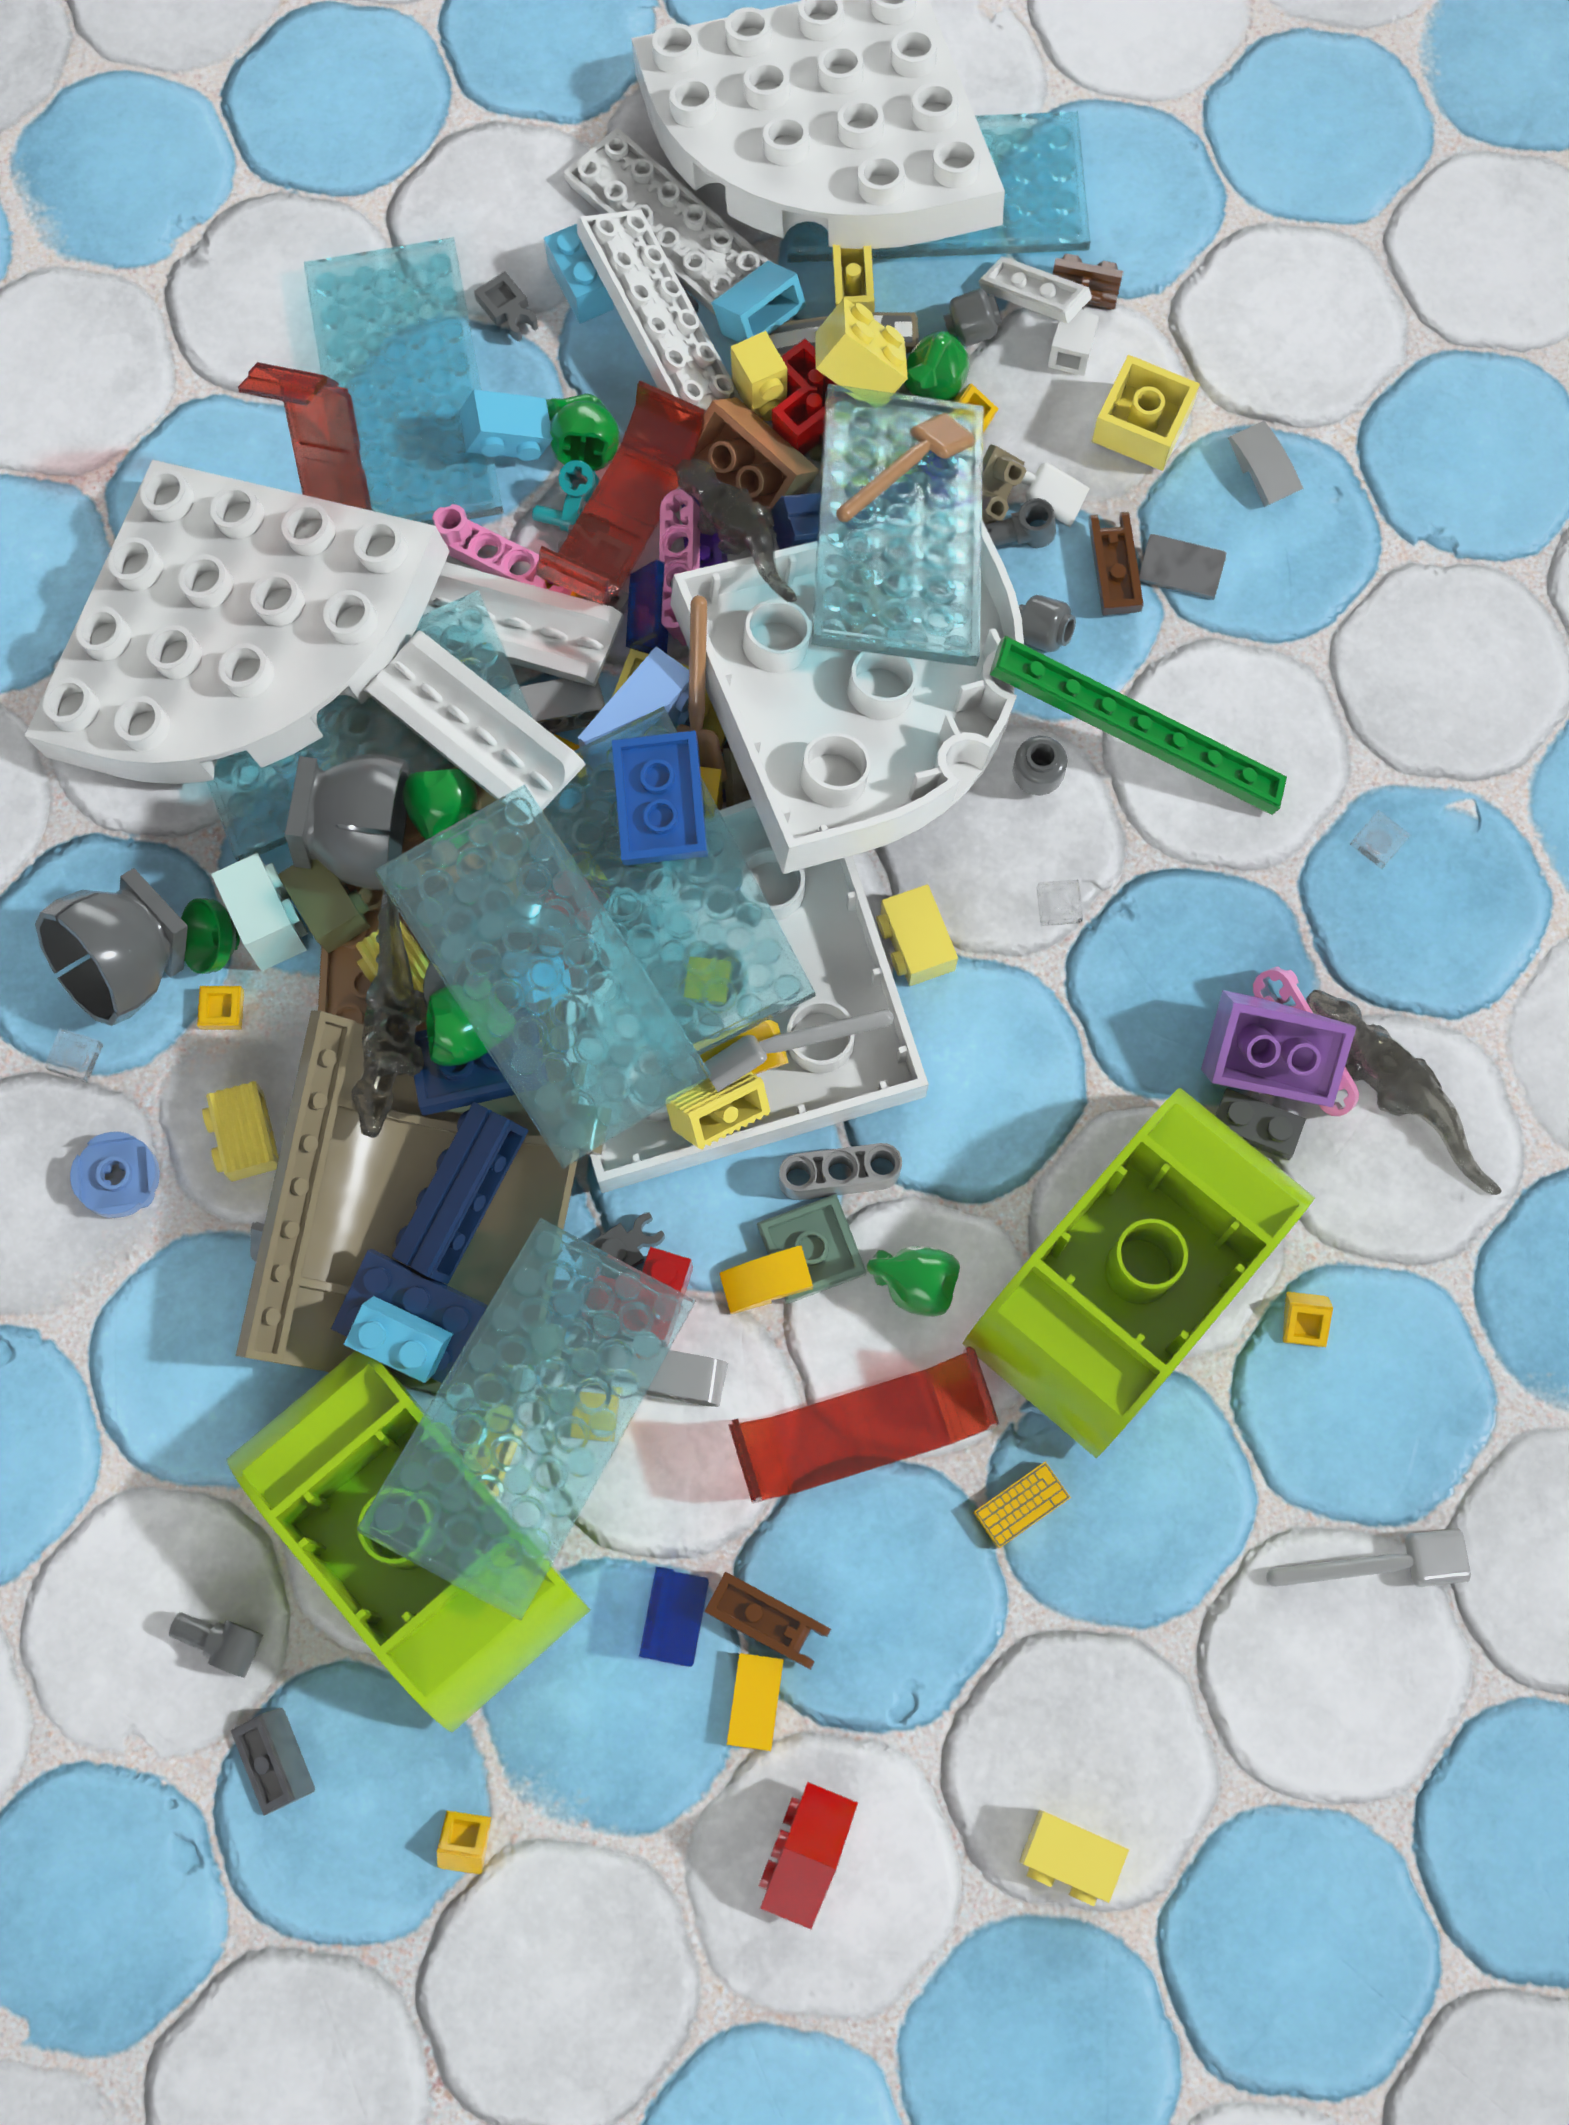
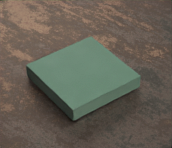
(824, 1240)

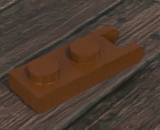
(1116, 566)
(763, 1618)

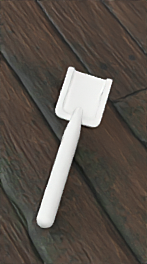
(1058, 489)

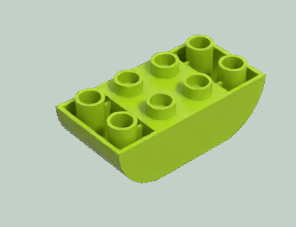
(1137, 1271)
(313, 1484)

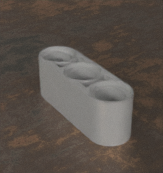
(563, 704)
(856, 1158)
(690, 1379)

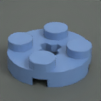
(96, 1160)

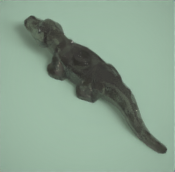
(735, 519)
(388, 1025)
(1401, 1081)

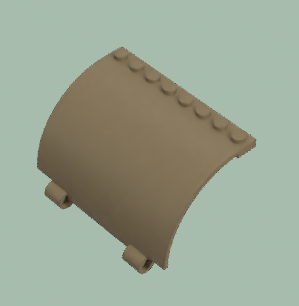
(355, 1193)

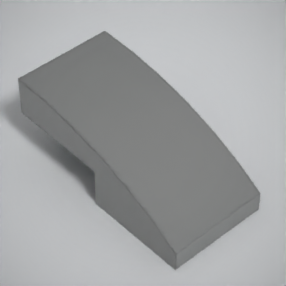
(1266, 461)

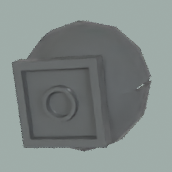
(348, 816)
(129, 941)

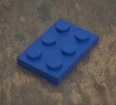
(659, 798)

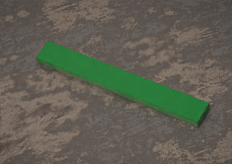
(1138, 725)

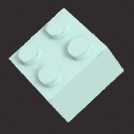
(261, 911)

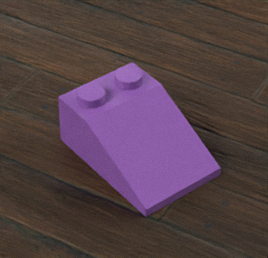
(1276, 1049)

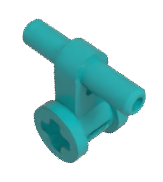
(575, 498)

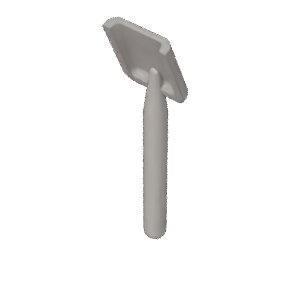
(749, 1053)
(1431, 1556)

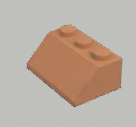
(752, 453)

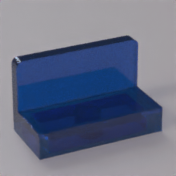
(645, 609)
(674, 1617)

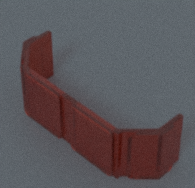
(320, 431)
(627, 499)
(864, 1429)

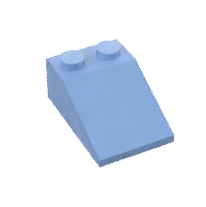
(654, 684)

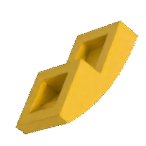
(766, 1279)

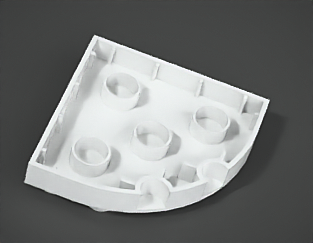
(824, 120)
(230, 626)
(836, 739)
(824, 1082)

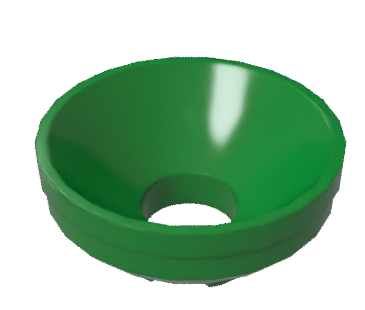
(209, 935)

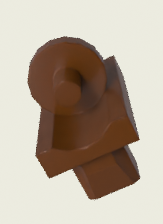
(1102, 279)

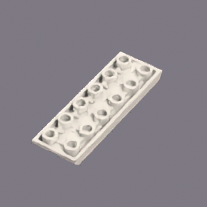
(696, 241)
(655, 307)
(537, 624)
(472, 723)

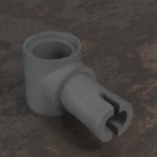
(1018, 527)
(226, 1645)

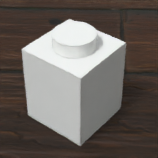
(1073, 343)

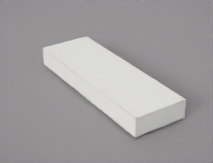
(1035, 289)

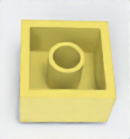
(859, 350)
(1145, 412)

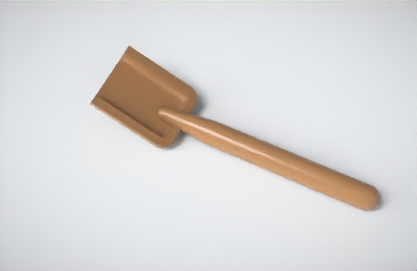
(938, 434)
(708, 742)

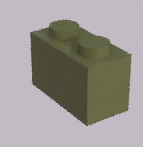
(326, 904)

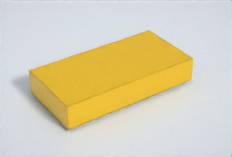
(755, 1702)

